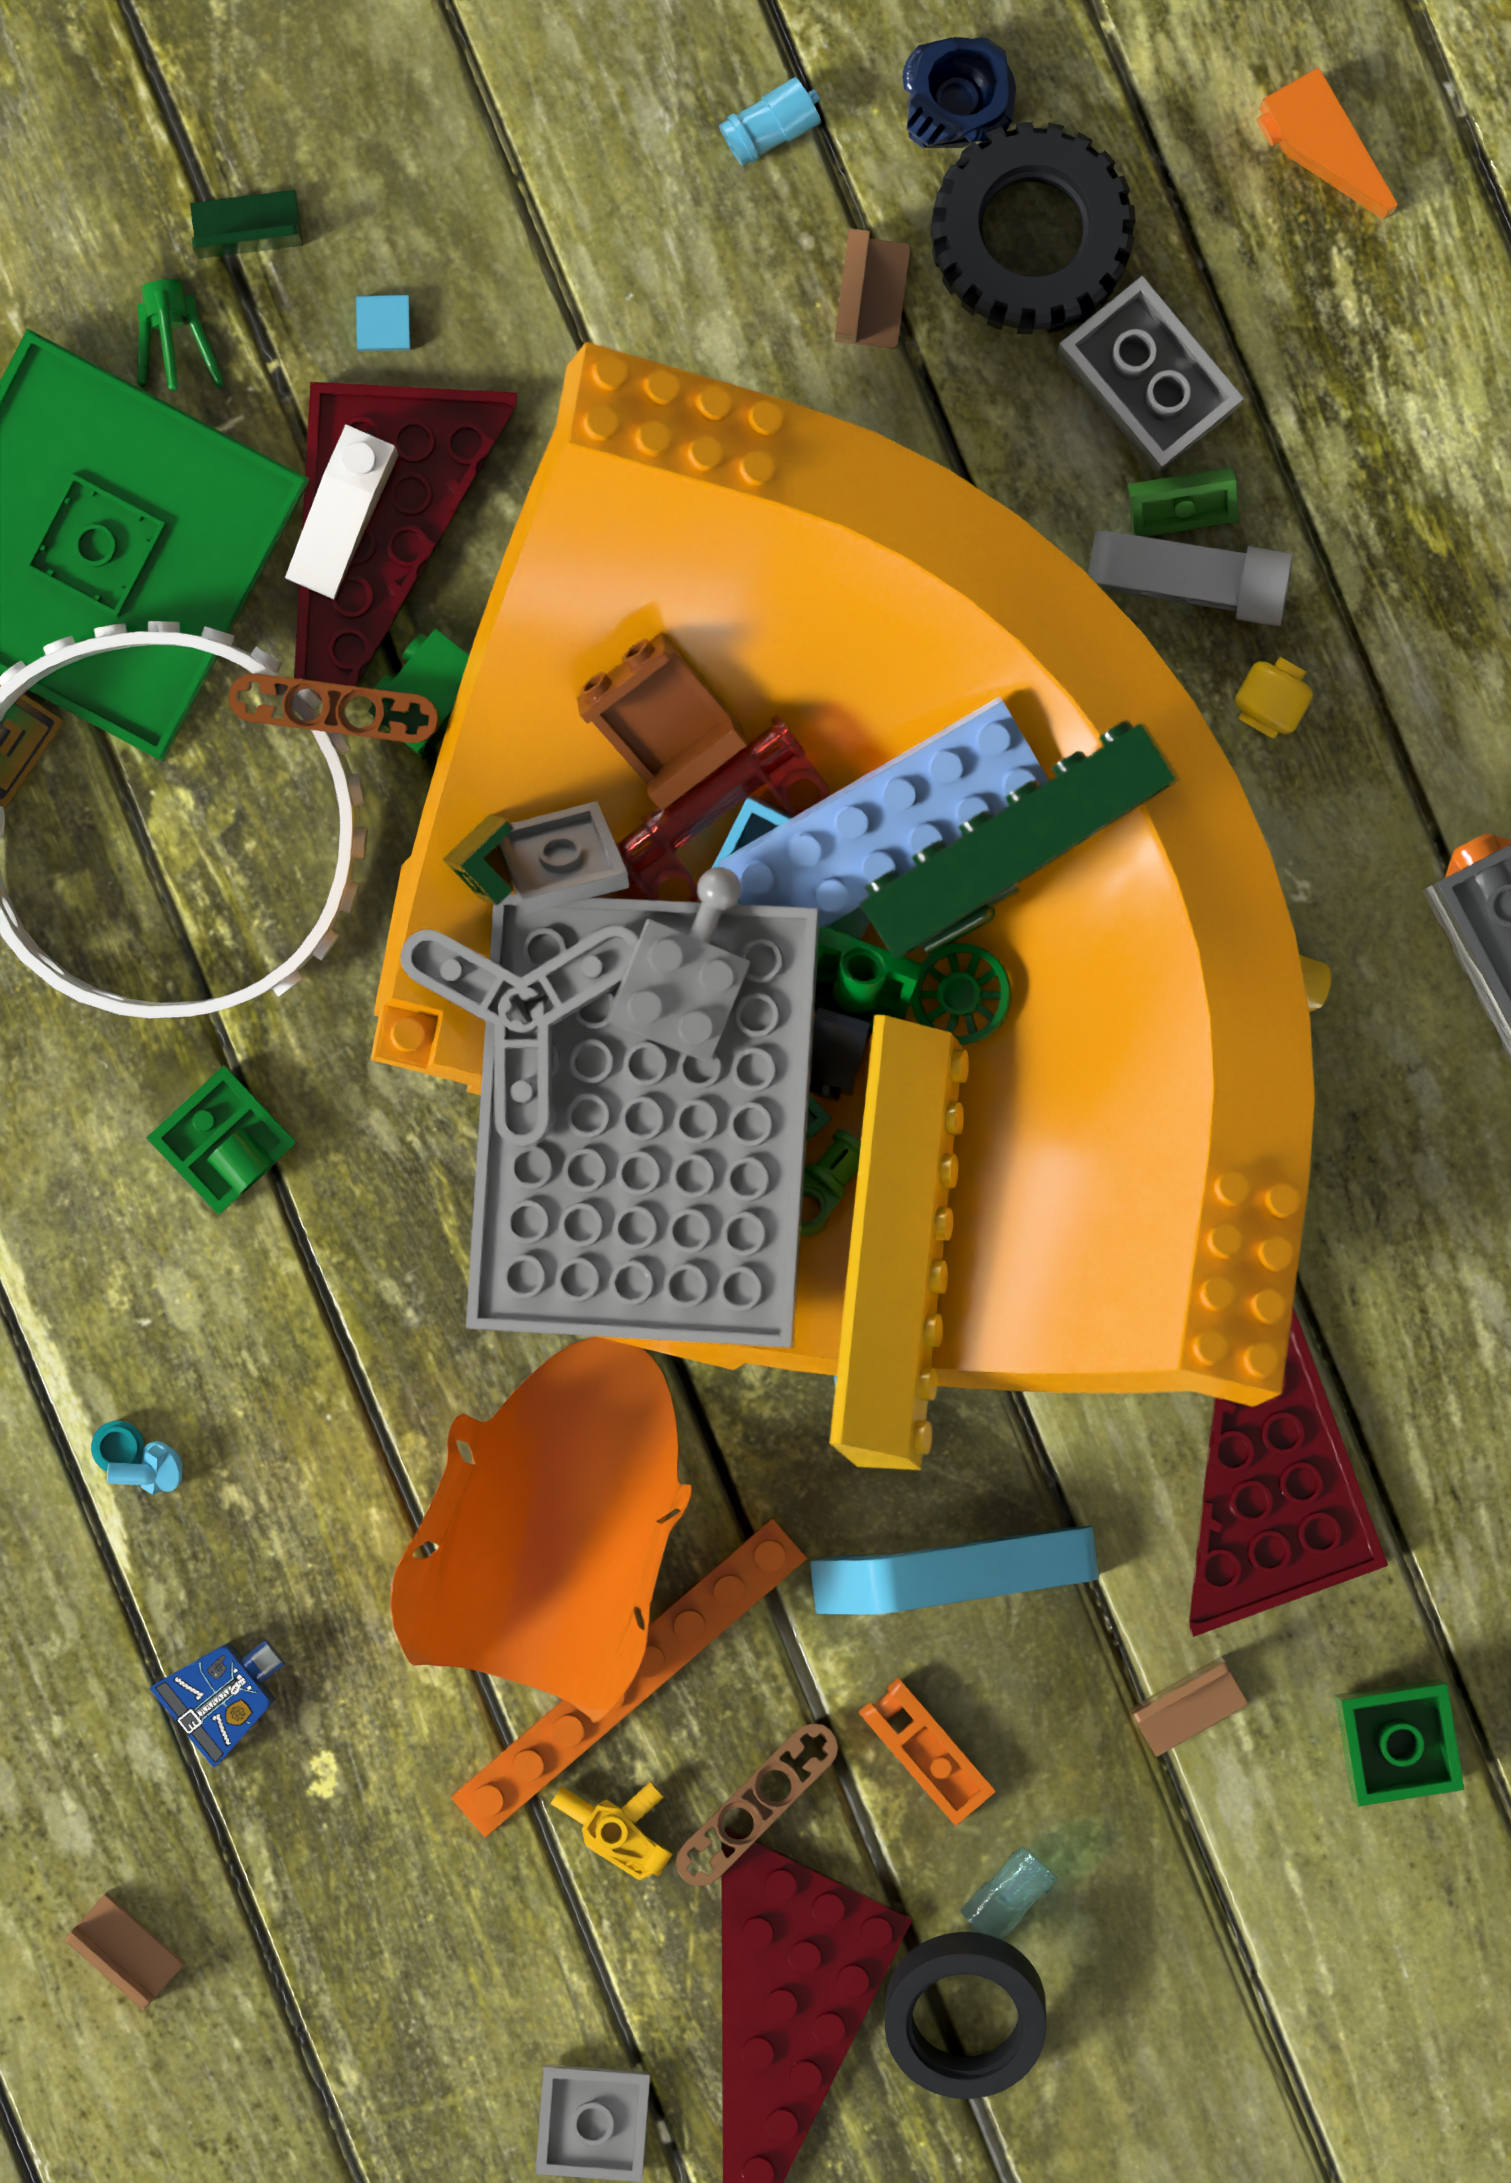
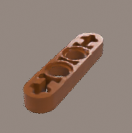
(333, 713)

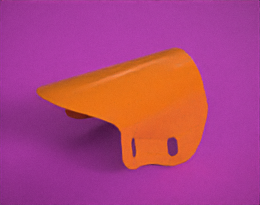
(550, 1530)

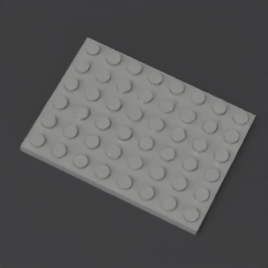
(664, 1177)

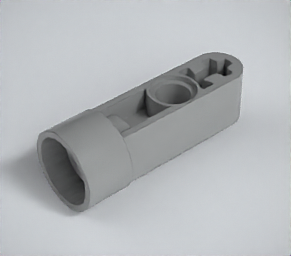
(1246, 583)

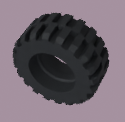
(1045, 158)

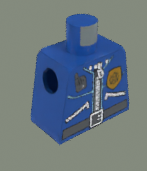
(220, 1696)

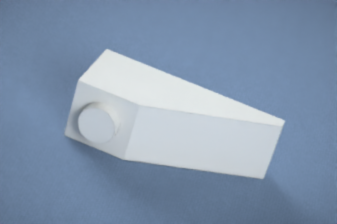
(341, 511)

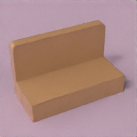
(872, 291)
(1188, 1706)
(124, 1951)

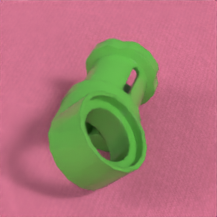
(829, 1176)

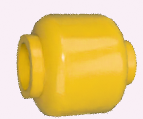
(1274, 697)

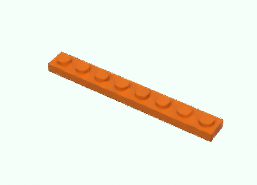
(670, 1644)

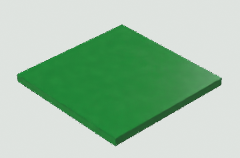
(127, 519)

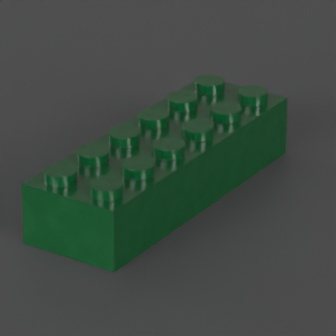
(1019, 840)

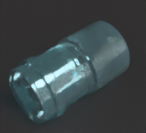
(1005, 1899)

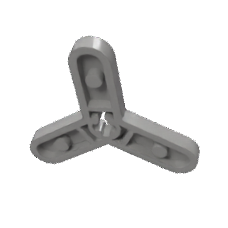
(520, 1048)

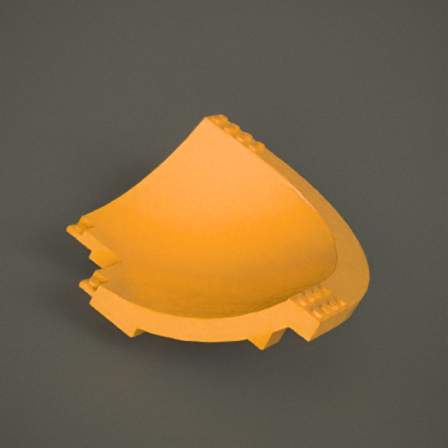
(1154, 1079)

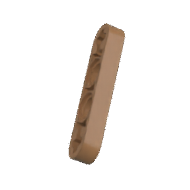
(751, 1799)

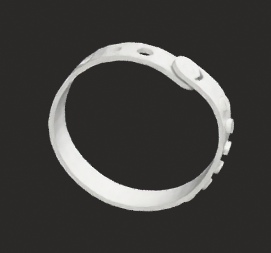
(348, 790)

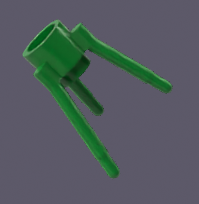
(165, 307)

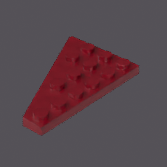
(441, 449)
(1278, 1502)
(794, 1991)

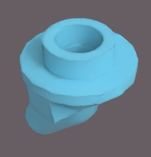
(158, 1469)

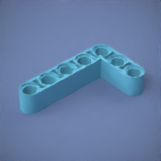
(953, 1572)

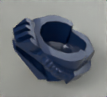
(957, 92)

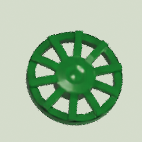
(962, 992)

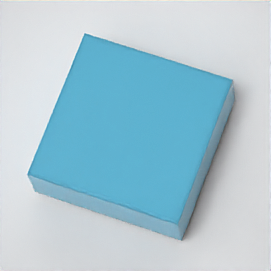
(383, 323)

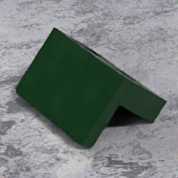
(246, 224)
(470, 866)

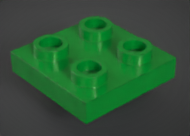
(862, 978)
(221, 1140)

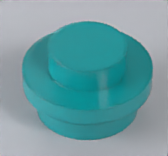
(117, 1443)

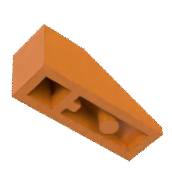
(1320, 137)

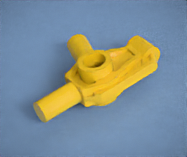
(614, 1830)

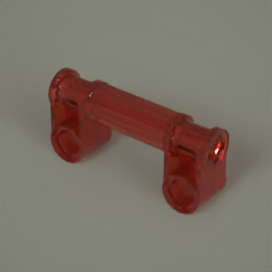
(709, 801)

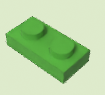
(1183, 502)

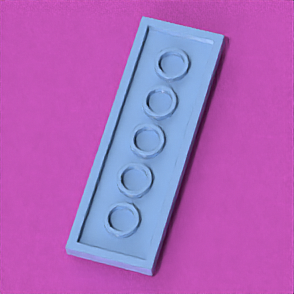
(887, 817)

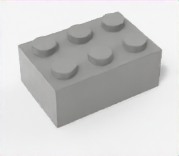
(1149, 375)

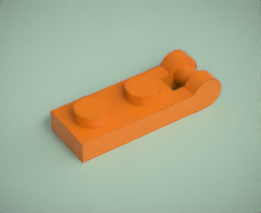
(928, 1753)

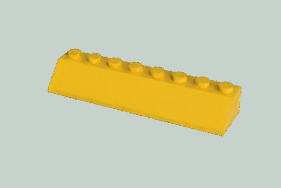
(898, 1245)

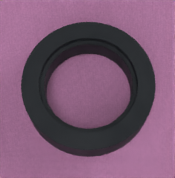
(965, 2075)

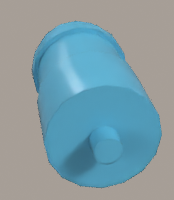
(771, 121)

